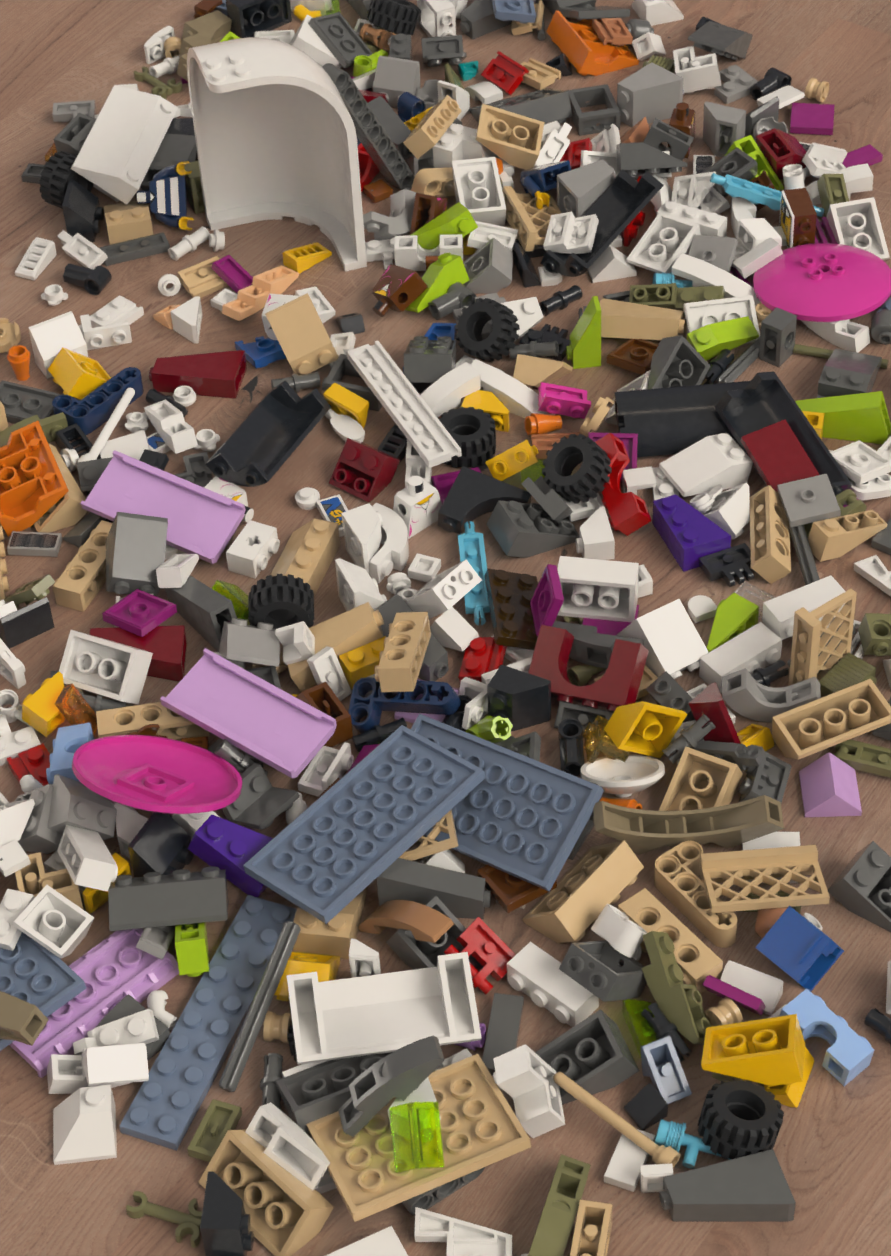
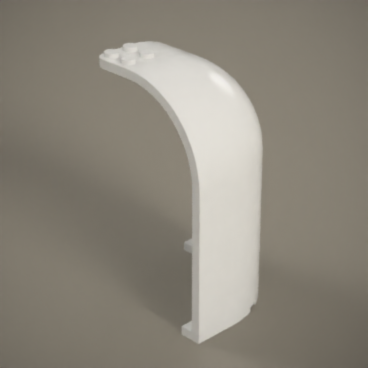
(275, 141)

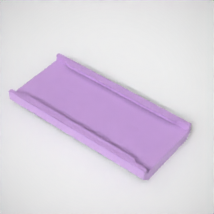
(197, 517)
(251, 714)
(110, 974)

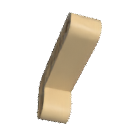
(434, 182)
(678, 880)

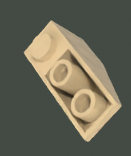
(841, 534)

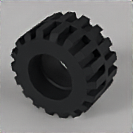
(394, 15)
(56, 178)
(502, 333)
(473, 433)
(563, 460)
(281, 601)
(739, 1119)

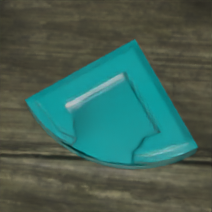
(468, 70)

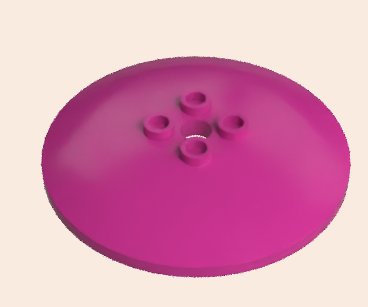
(824, 282)
(157, 774)

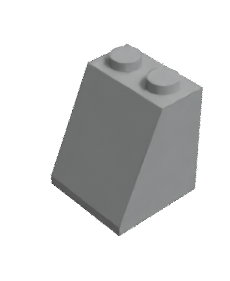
(649, 93)
(583, 187)

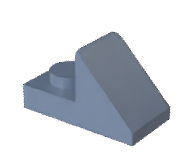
(665, 1070)

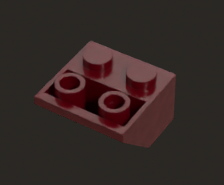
(780, 150)
(363, 470)

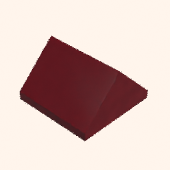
(712, 705)

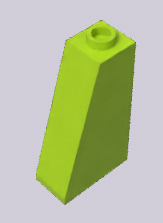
(852, 416)

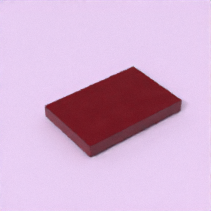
(778, 454)

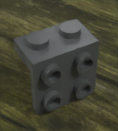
(442, 49)

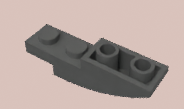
(590, 646)
(390, 1077)

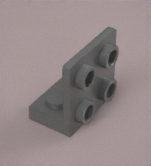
(258, 800)

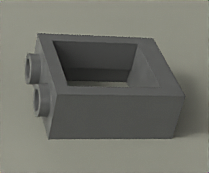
(596, 95)
(344, 367)
(599, 970)

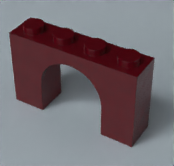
(614, 689)

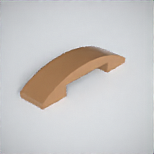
(422, 920)

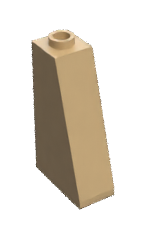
(639, 321)
(341, 633)

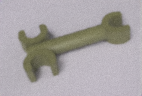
(160, 88)
(187, 1223)

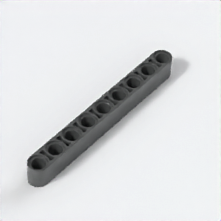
(371, 132)

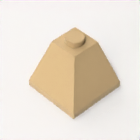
(534, 370)

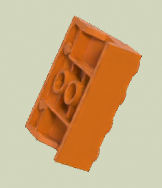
(585, 48)
(28, 479)

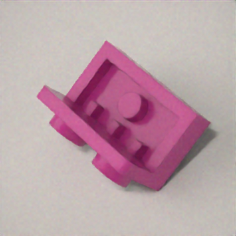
(563, 400)

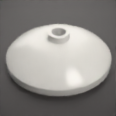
(624, 777)

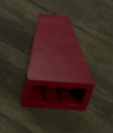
(207, 374)
(165, 643)

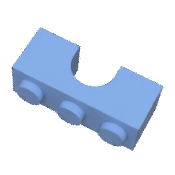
(64, 747)
(848, 1050)

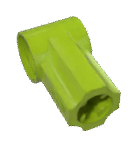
(364, 63)
(492, 729)

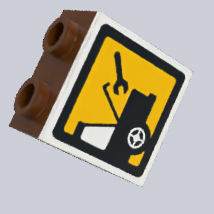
(797, 217)

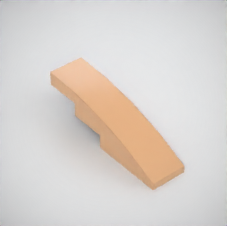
(255, 296)

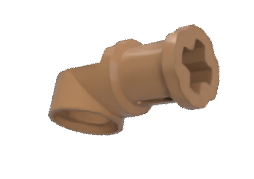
(373, 34)

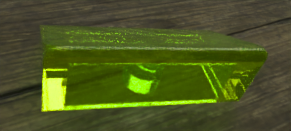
(639, 1028)

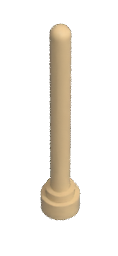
(659, 1154)

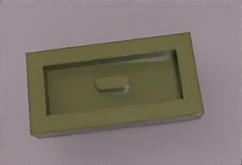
(212, 1129)

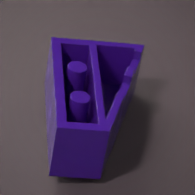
(687, 531)
(229, 848)

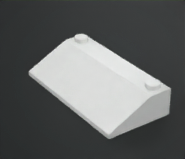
(124, 141)
(382, 1010)

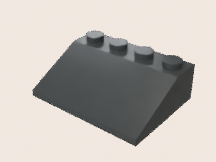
(542, 105)

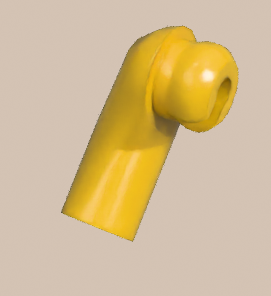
(301, 11)

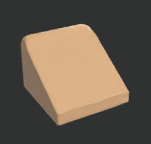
(164, 316)

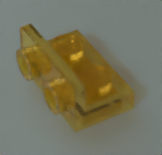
(598, 740)

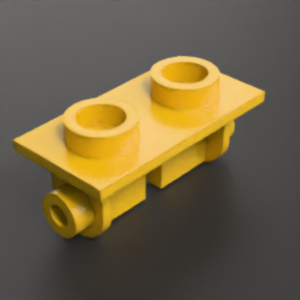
(512, 460)

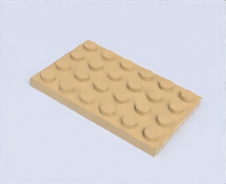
(474, 1132)

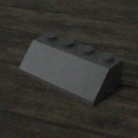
(168, 899)
(322, 1088)

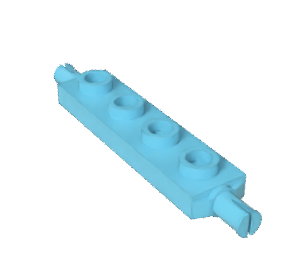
(753, 192)
(473, 550)

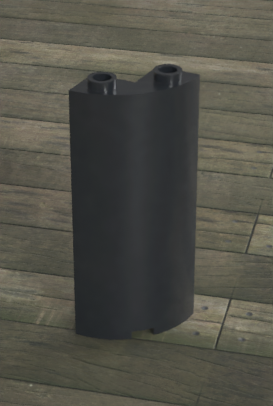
(615, 212)
(768, 402)
(672, 416)
(268, 436)

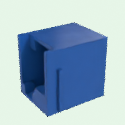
(799, 949)

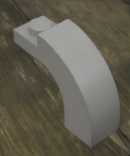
(397, 222)
(764, 702)

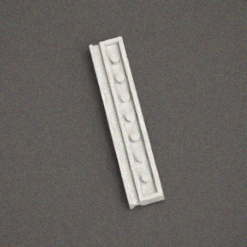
(404, 404)

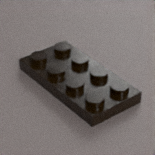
(510, 608)

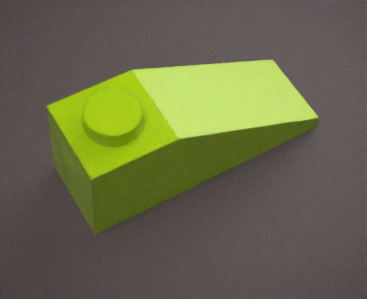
(750, 147)
(452, 221)
(439, 278)
(722, 335)
(586, 338)
(731, 619)
(192, 949)

